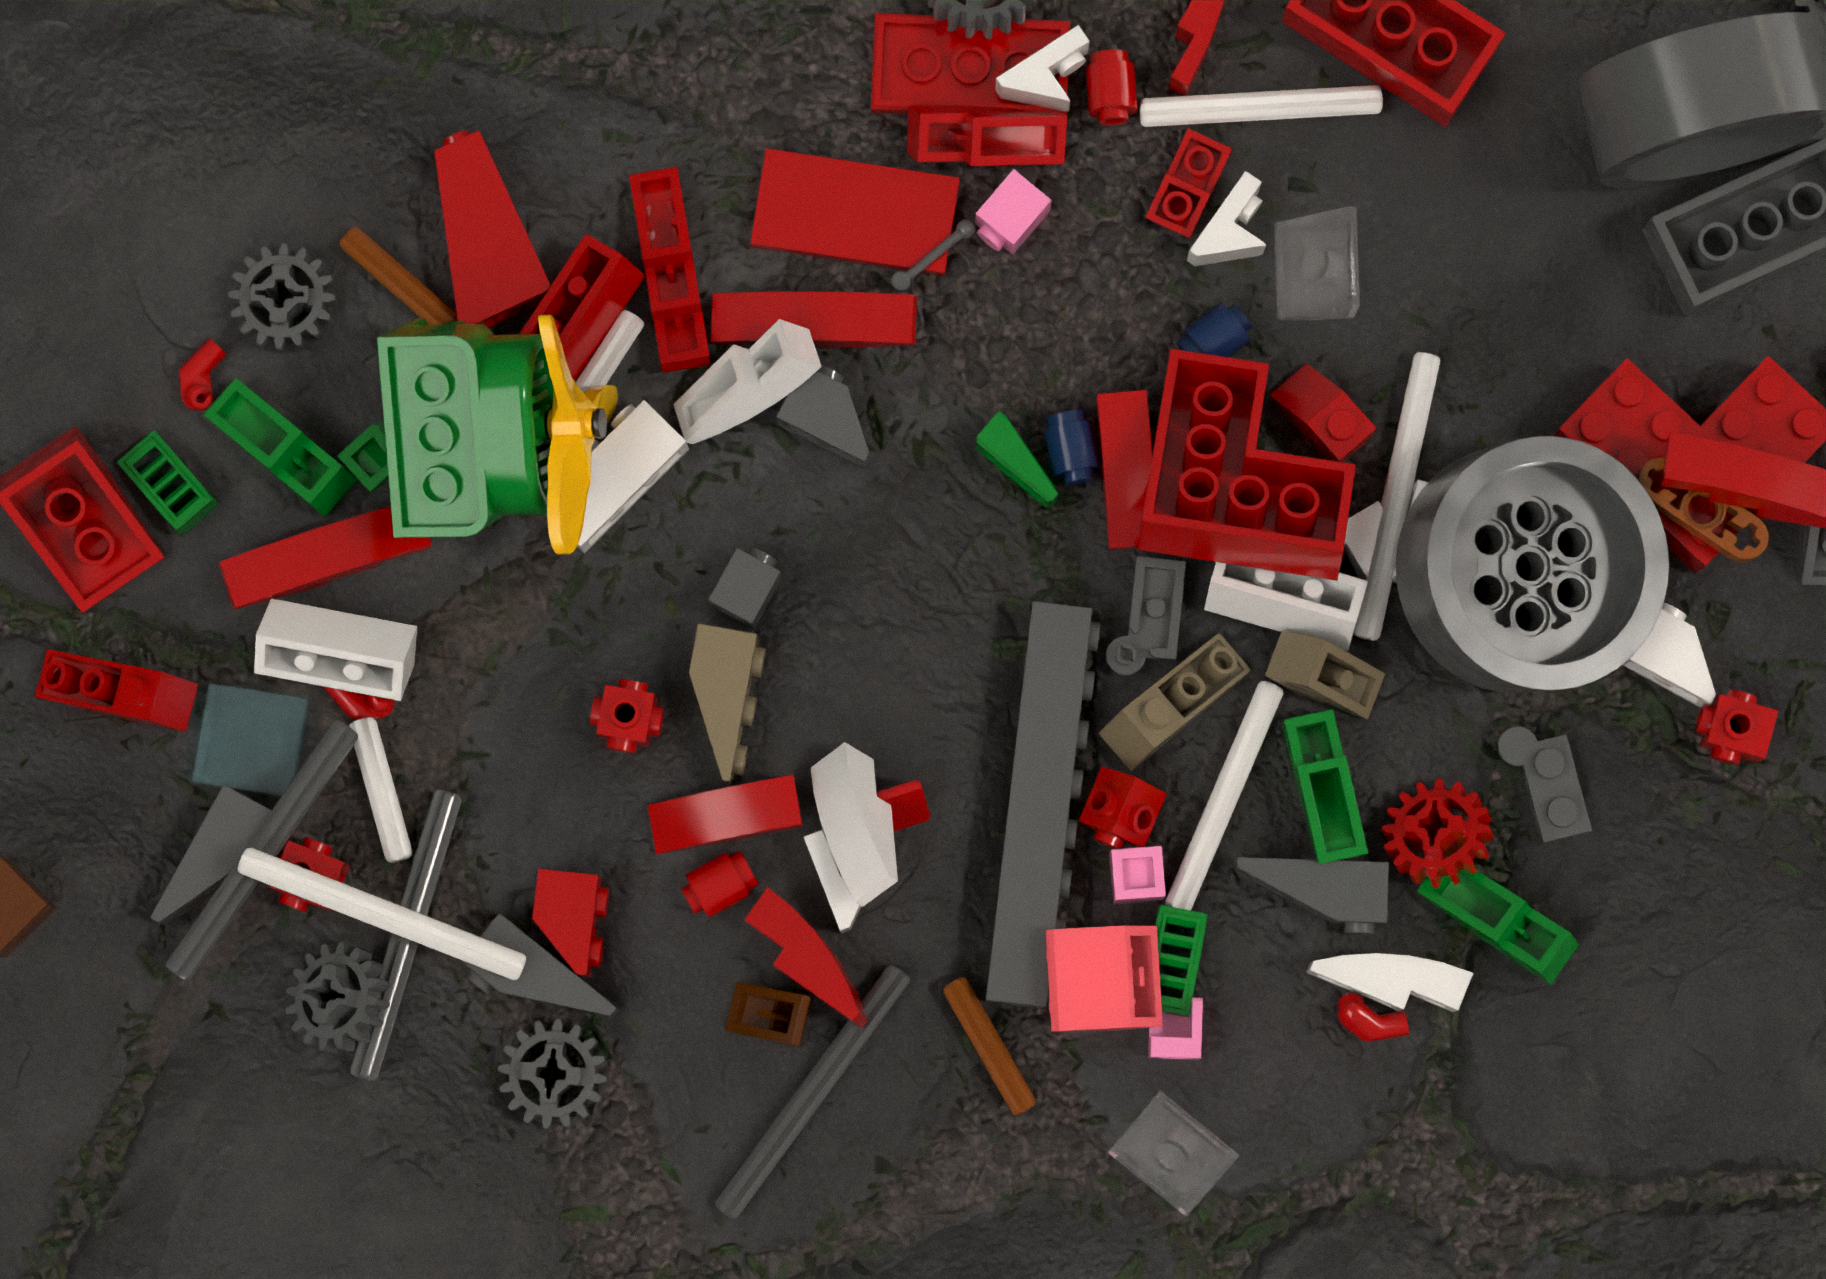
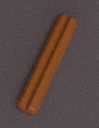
(396, 278)
(989, 1046)

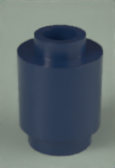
(1217, 332)
(1072, 447)

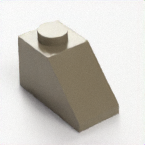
(1325, 673)

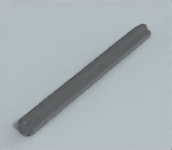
(268, 839)
(402, 951)
(811, 1094)

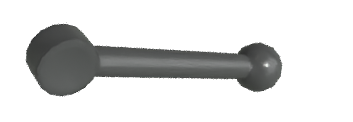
(902, 280)

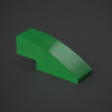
(280, 447)
(1324, 786)
(1504, 922)

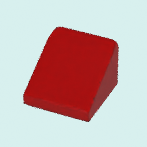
(907, 804)

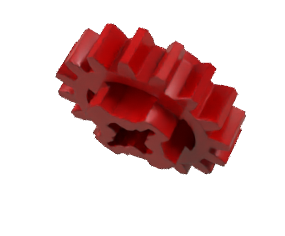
(1453, 845)

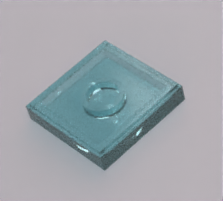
(250, 740)

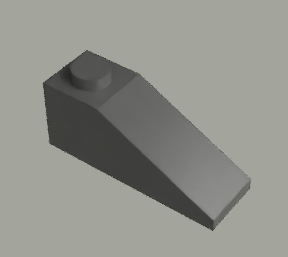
(212, 854)
(1335, 891)
(542, 977)

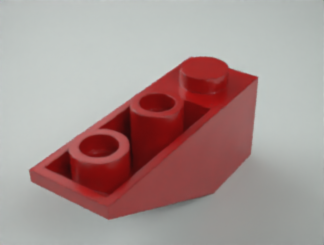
(117, 690)

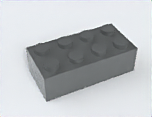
(1743, 230)

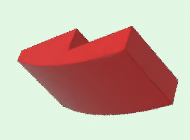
(1189, 183)

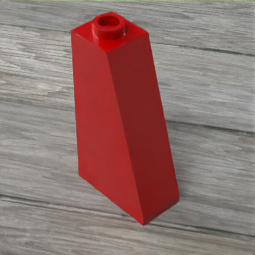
(488, 247)

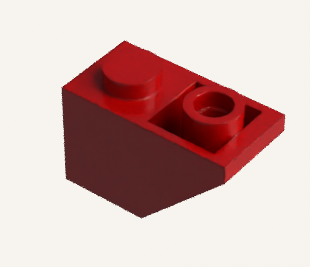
(568, 914)

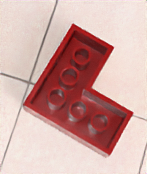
(1413, 48)
(1634, 417)
(1225, 498)

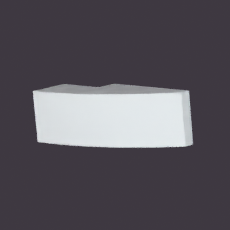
(747, 381)
(855, 822)
(1394, 977)

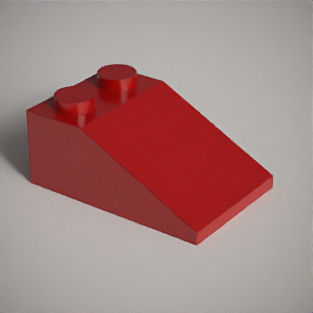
(78, 519)

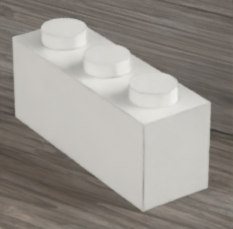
(627, 467)
(1288, 601)
(335, 649)

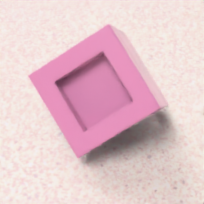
(1137, 875)
(1179, 1035)

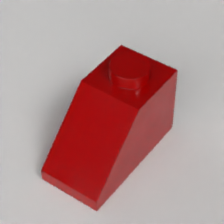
(1323, 414)

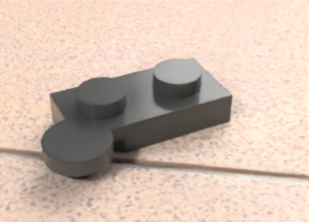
(1153, 616)
(1549, 782)

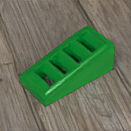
(1009, 453)
(191, 512)
(1186, 919)

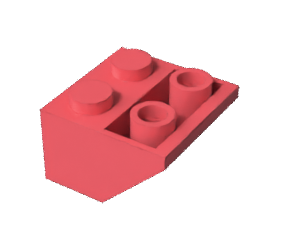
(1104, 978)

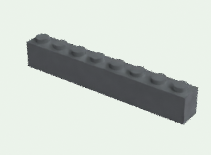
(1040, 801)

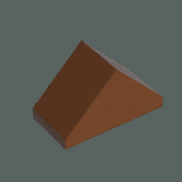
(21, 907)
(769, 1014)

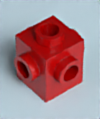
(1753, 725)
(638, 731)
(1121, 809)
(316, 857)

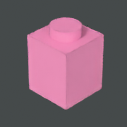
(1011, 213)

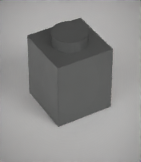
(746, 586)

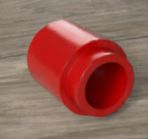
(1111, 87)
(719, 884)

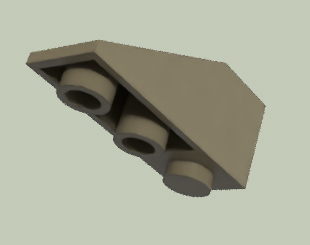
(722, 681)
(1174, 701)

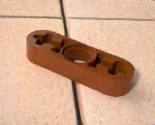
(1726, 539)

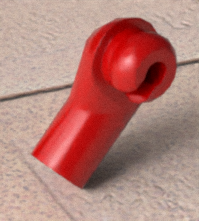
(195, 376)
(361, 705)
(1367, 1024)

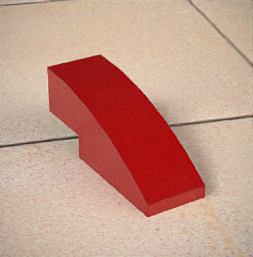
(985, 135)
(1124, 463)
(725, 815)
(806, 955)

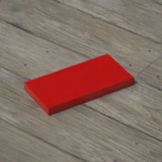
(928, 65)
(853, 211)

